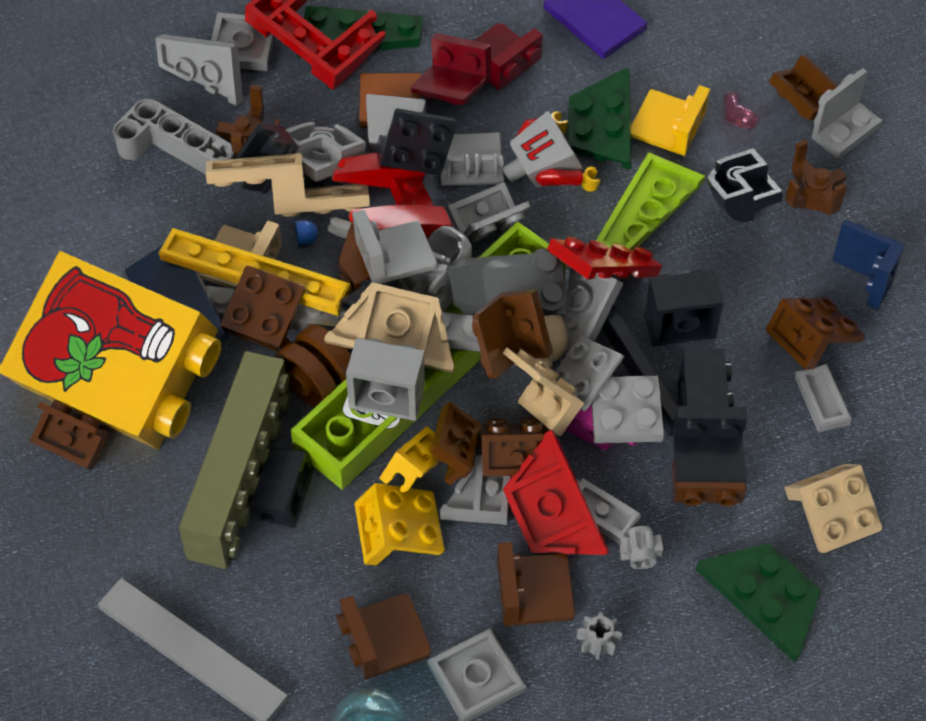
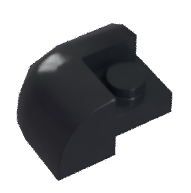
(743, 185)

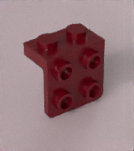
(510, 53)

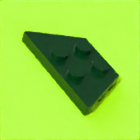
(603, 120)
(766, 593)

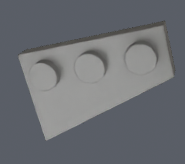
(203, 61)

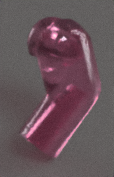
(737, 114)

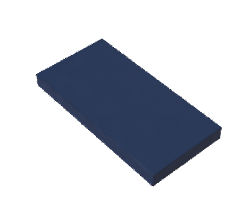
(176, 284)

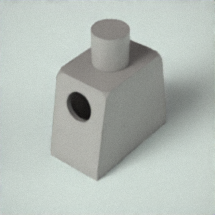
(381, 111)

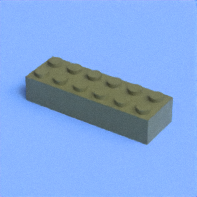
(235, 461)

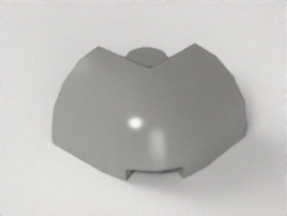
(324, 148)

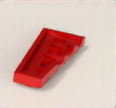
(604, 260)

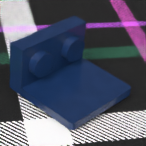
(871, 256)

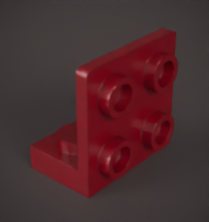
(457, 70)

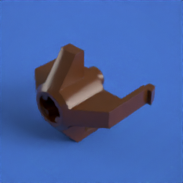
(240, 131)
(816, 186)

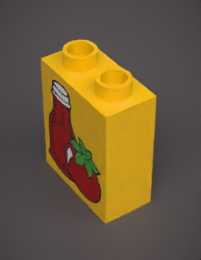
(112, 350)

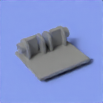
(474, 160)
(588, 368)

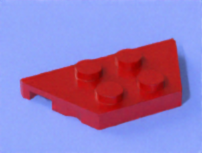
(552, 504)

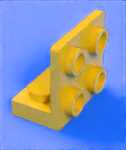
(670, 120)
(397, 522)

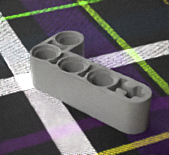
(156, 124)

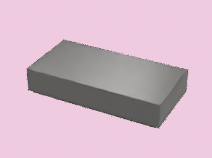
(823, 398)

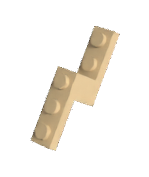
(287, 184)

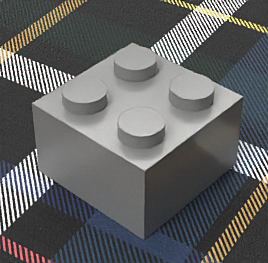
(386, 378)

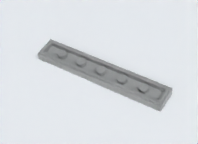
(193, 652)

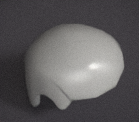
(450, 243)

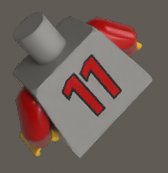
(547, 156)

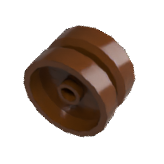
(314, 365)

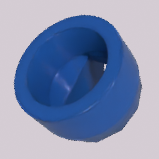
(305, 232)

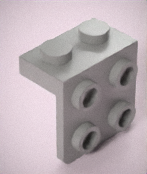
(486, 211)

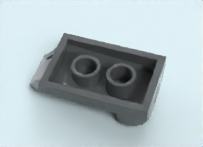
(482, 279)

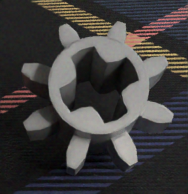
(641, 547)
(602, 645)

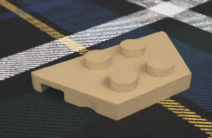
(399, 320)

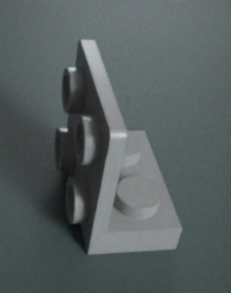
(842, 118)
(392, 251)

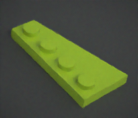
(649, 201)

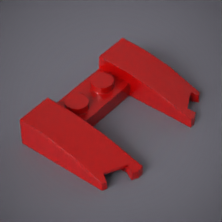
(330, 60)
(407, 189)

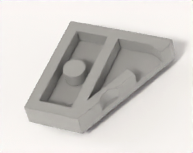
(478, 498)

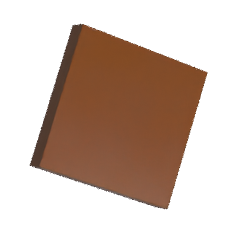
(385, 84)

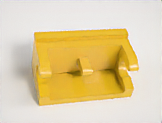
(412, 459)

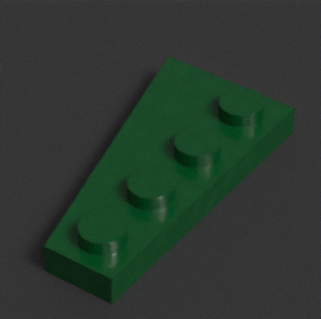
(400, 29)

